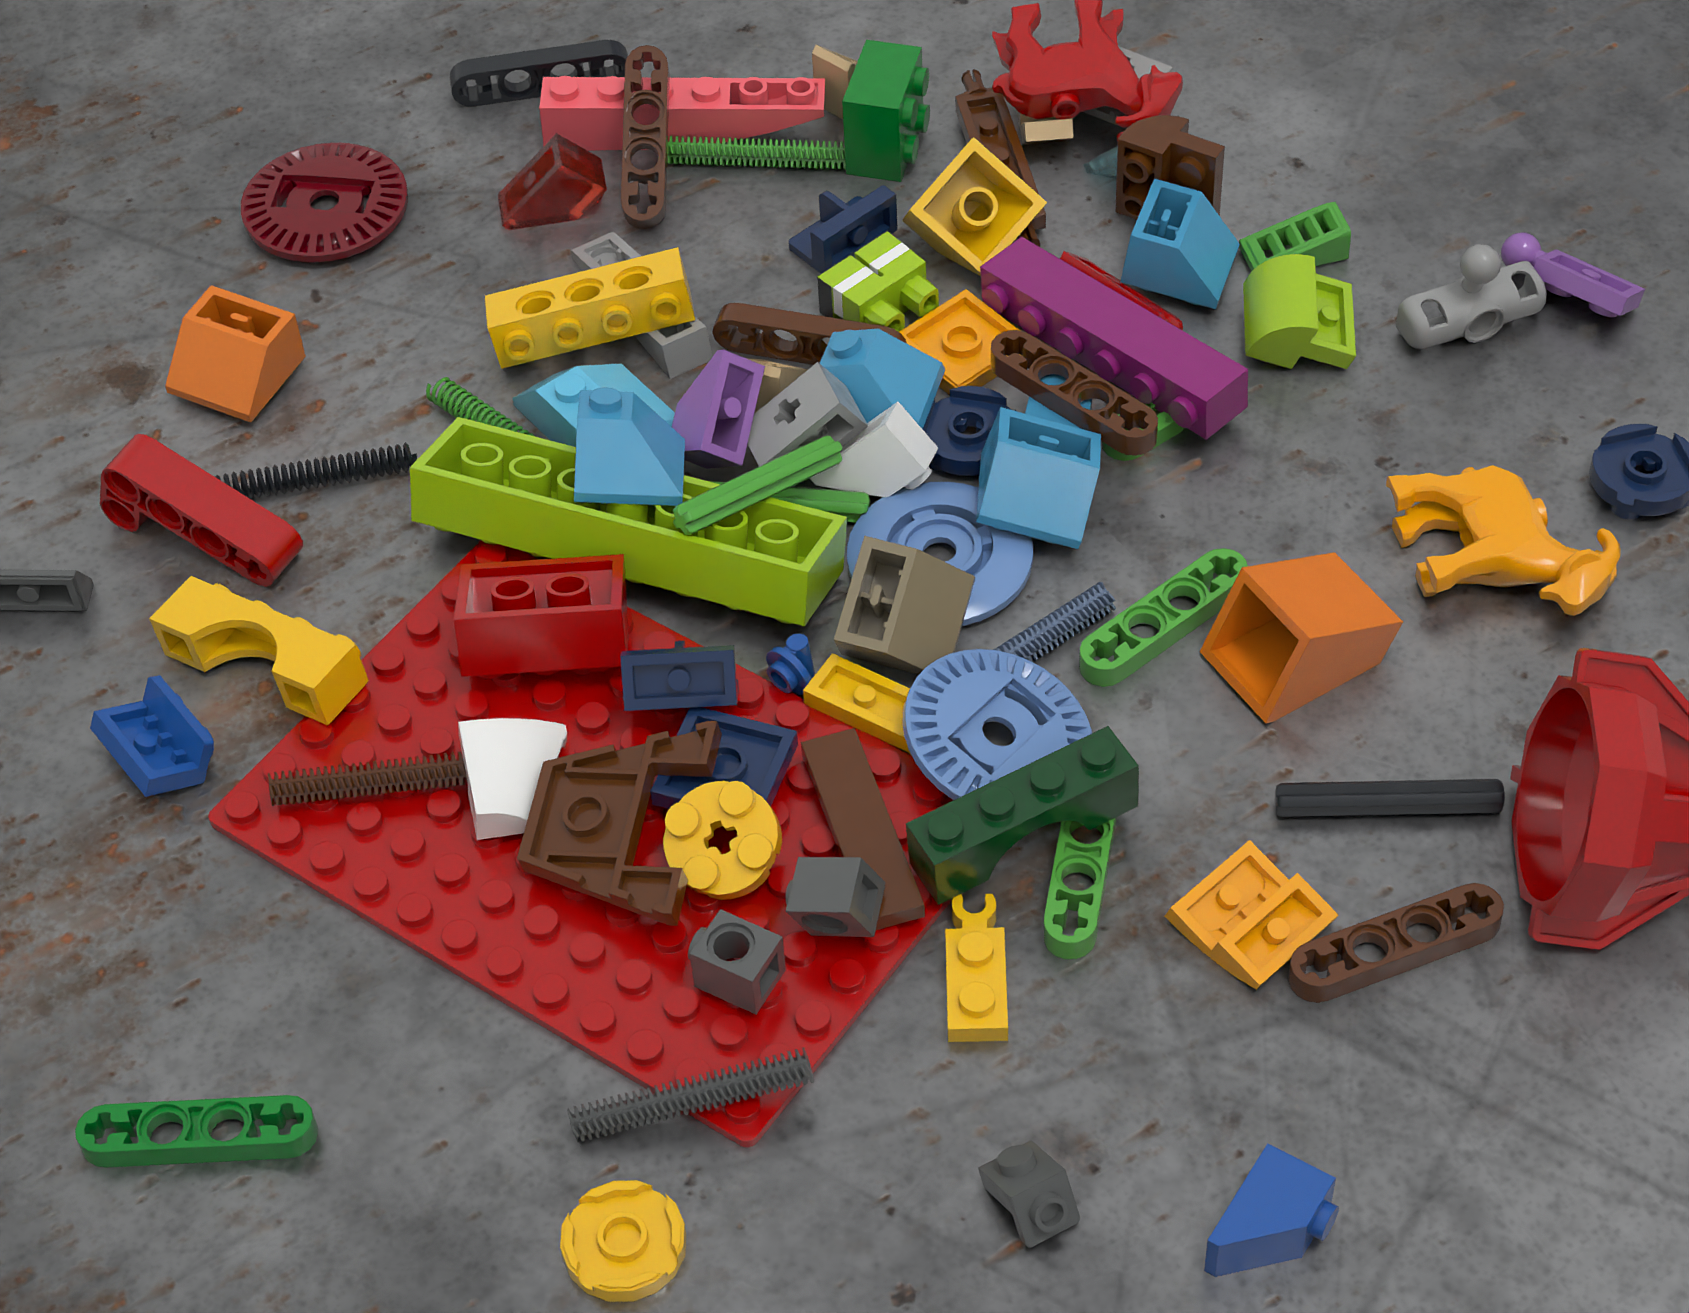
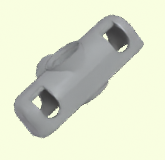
(1474, 303)

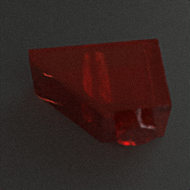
(553, 186)

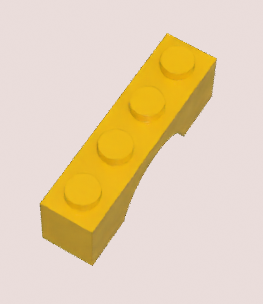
(212, 625)

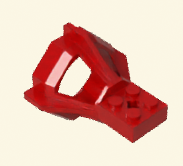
(1612, 745)

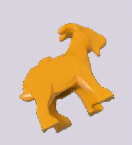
(1501, 538)

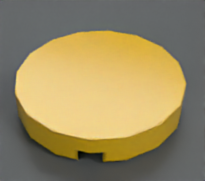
(623, 1241)

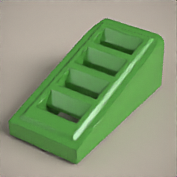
(1321, 227)

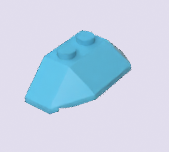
(555, 400)

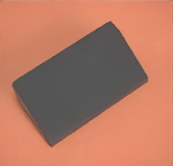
(44, 590)

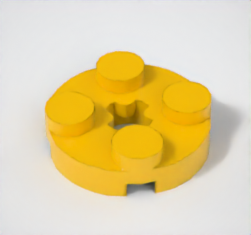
(752, 851)

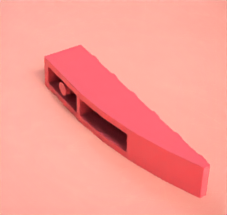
(592, 108)

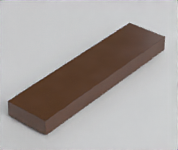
(862, 820)

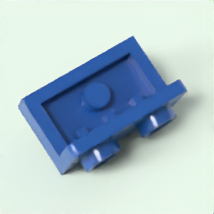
(156, 740)

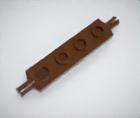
(989, 121)

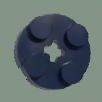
(965, 407)
(1634, 492)

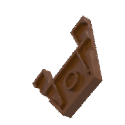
(592, 816)

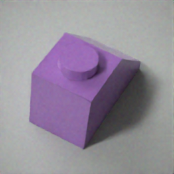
(719, 411)

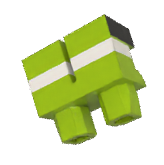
(878, 285)

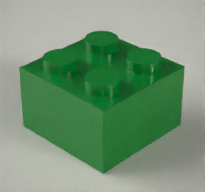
(885, 110)

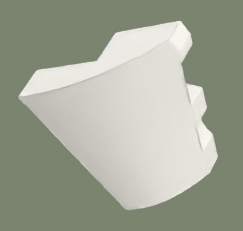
(504, 769)

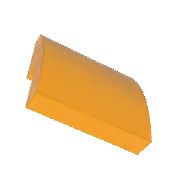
(1250, 915)

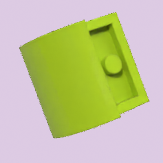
(1297, 314)

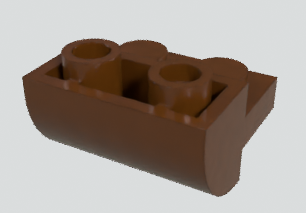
(1165, 151)

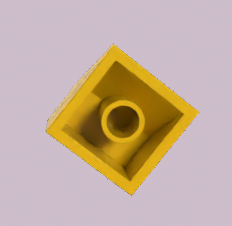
(974, 208)

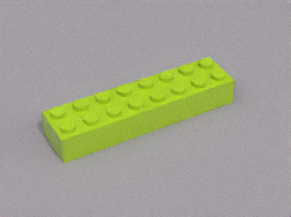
(521, 495)

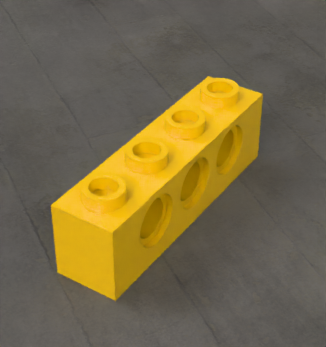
(589, 308)

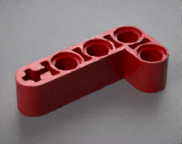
(162, 485)

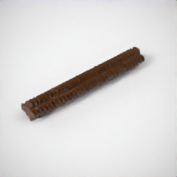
(393, 777)

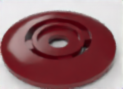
(316, 171)

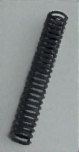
(359, 469)

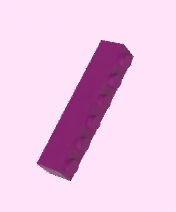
(1115, 337)

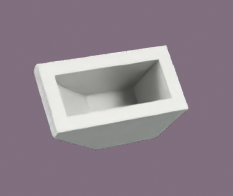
(883, 457)

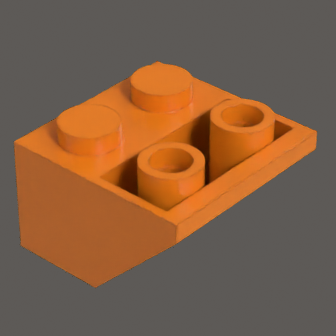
(234, 353)

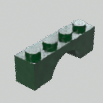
(967, 837)

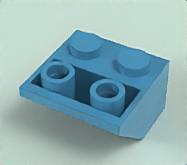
(1180, 246)
(1038, 477)

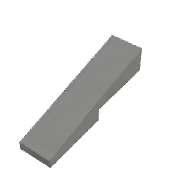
(673, 347)

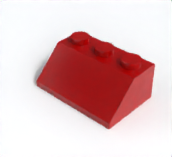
(541, 616)

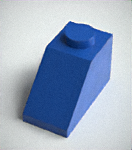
(1272, 1215)

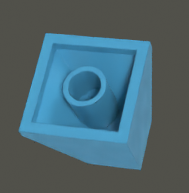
(883, 372)
(626, 451)

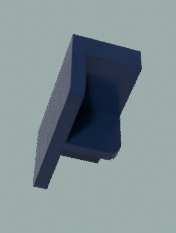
(845, 227)
(679, 677)

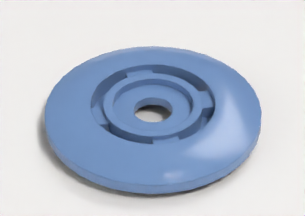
(948, 515)
(982, 686)

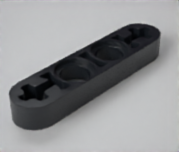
(537, 64)

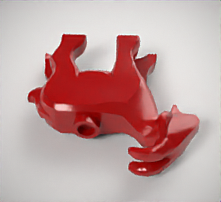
(1078, 74)

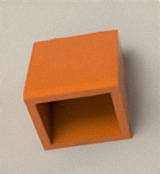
(1297, 632)

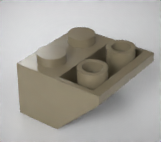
(902, 607)

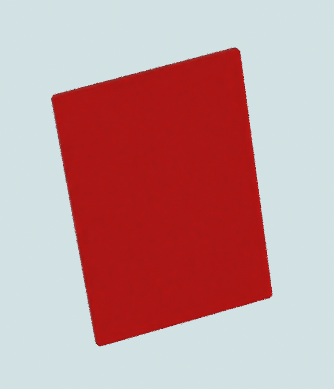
(548, 951)

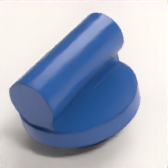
(791, 666)

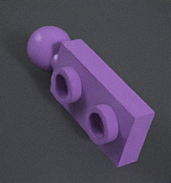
(1571, 276)

